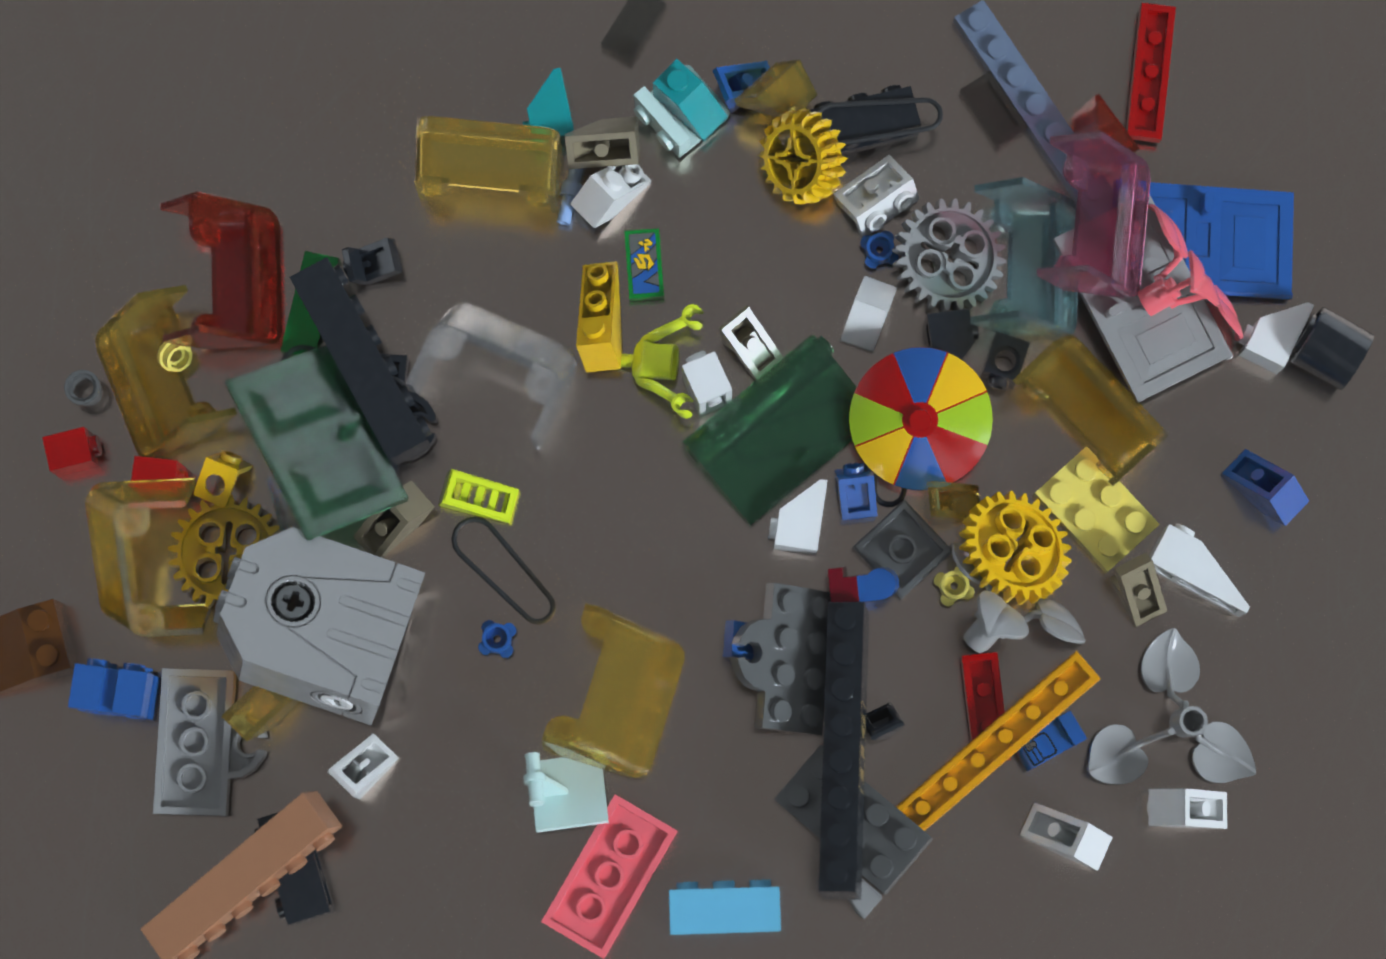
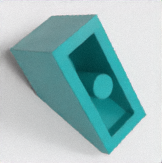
(689, 100)
(551, 106)

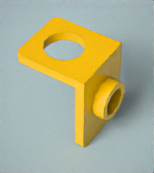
(226, 465)

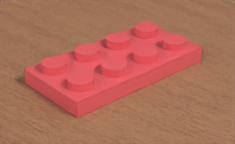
(609, 877)

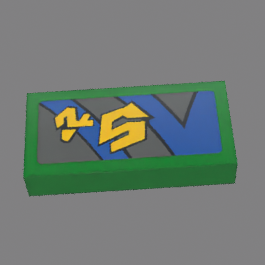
(644, 264)

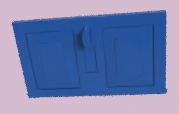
(1236, 235)

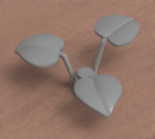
(999, 620)
(1221, 749)

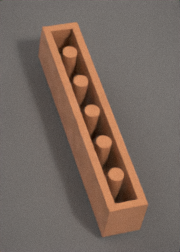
(242, 877)

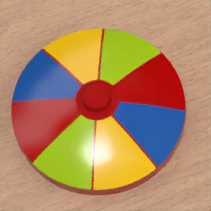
(920, 417)

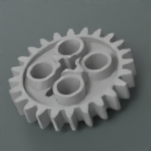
(958, 226)

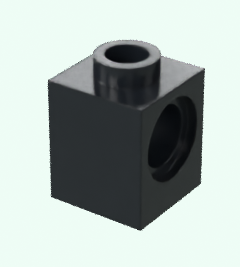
(1006, 346)

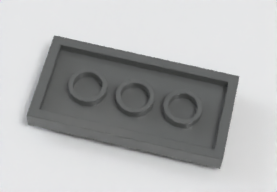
(889, 836)

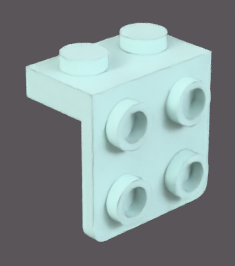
(669, 129)

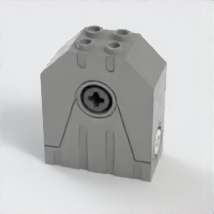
(316, 621)

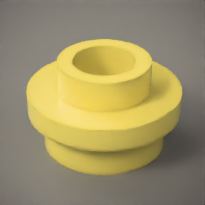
(174, 362)

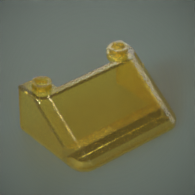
(625, 698)

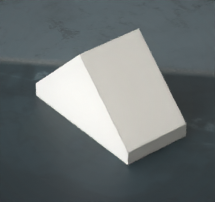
(868, 314)
(363, 766)

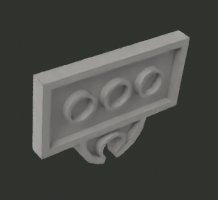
(196, 745)

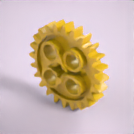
(193, 551)
(1042, 562)

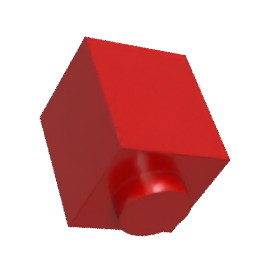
(72, 451)

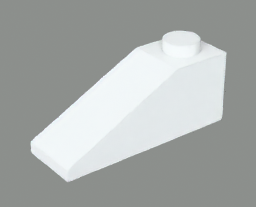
(1190, 564)

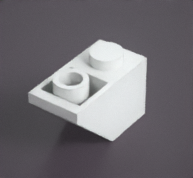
(609, 192)

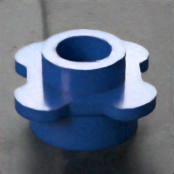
(882, 240)
(493, 629)

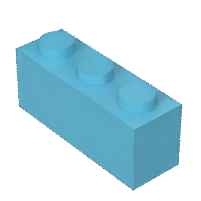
(724, 908)

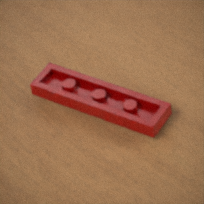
(1150, 72)

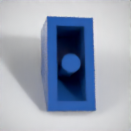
(1266, 486)

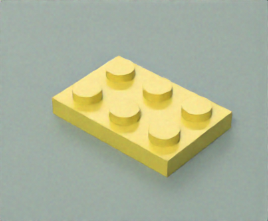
(1096, 515)

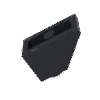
(951, 332)

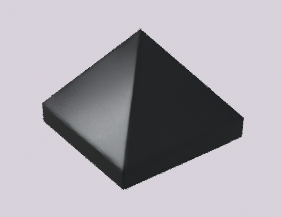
(883, 722)

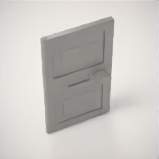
(1161, 347)

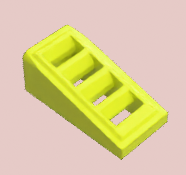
(461, 505)

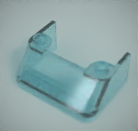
(1032, 219)

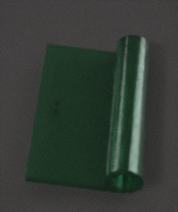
(765, 429)

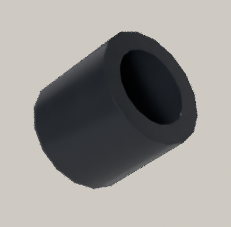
(1331, 347)

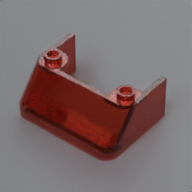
(243, 269)

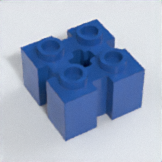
(114, 691)

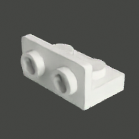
(877, 195)

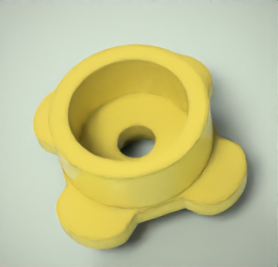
(949, 595)

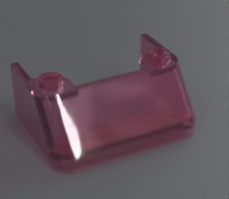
(1108, 219)

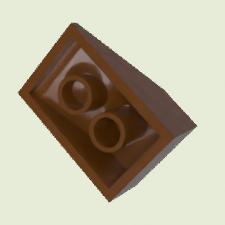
(35, 646)

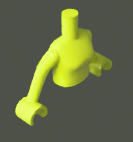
(661, 361)

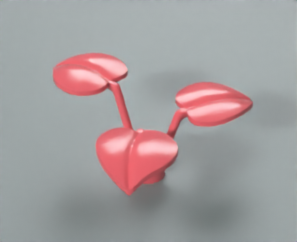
(1166, 291)

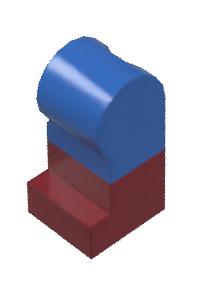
(860, 588)

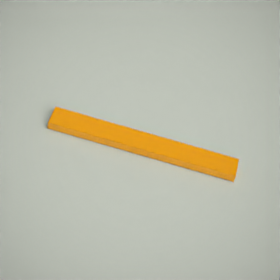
(999, 741)

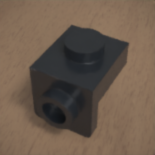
(372, 262)

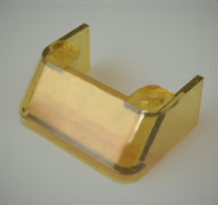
(488, 158)
(151, 399)
(1094, 405)
(113, 516)

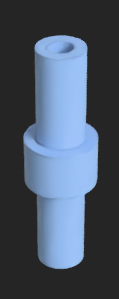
(568, 192)

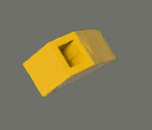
(600, 318)

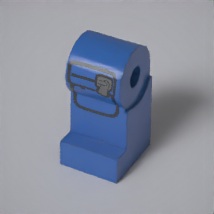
(1052, 740)

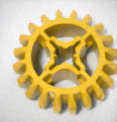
(802, 156)

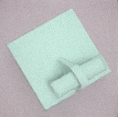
(565, 793)

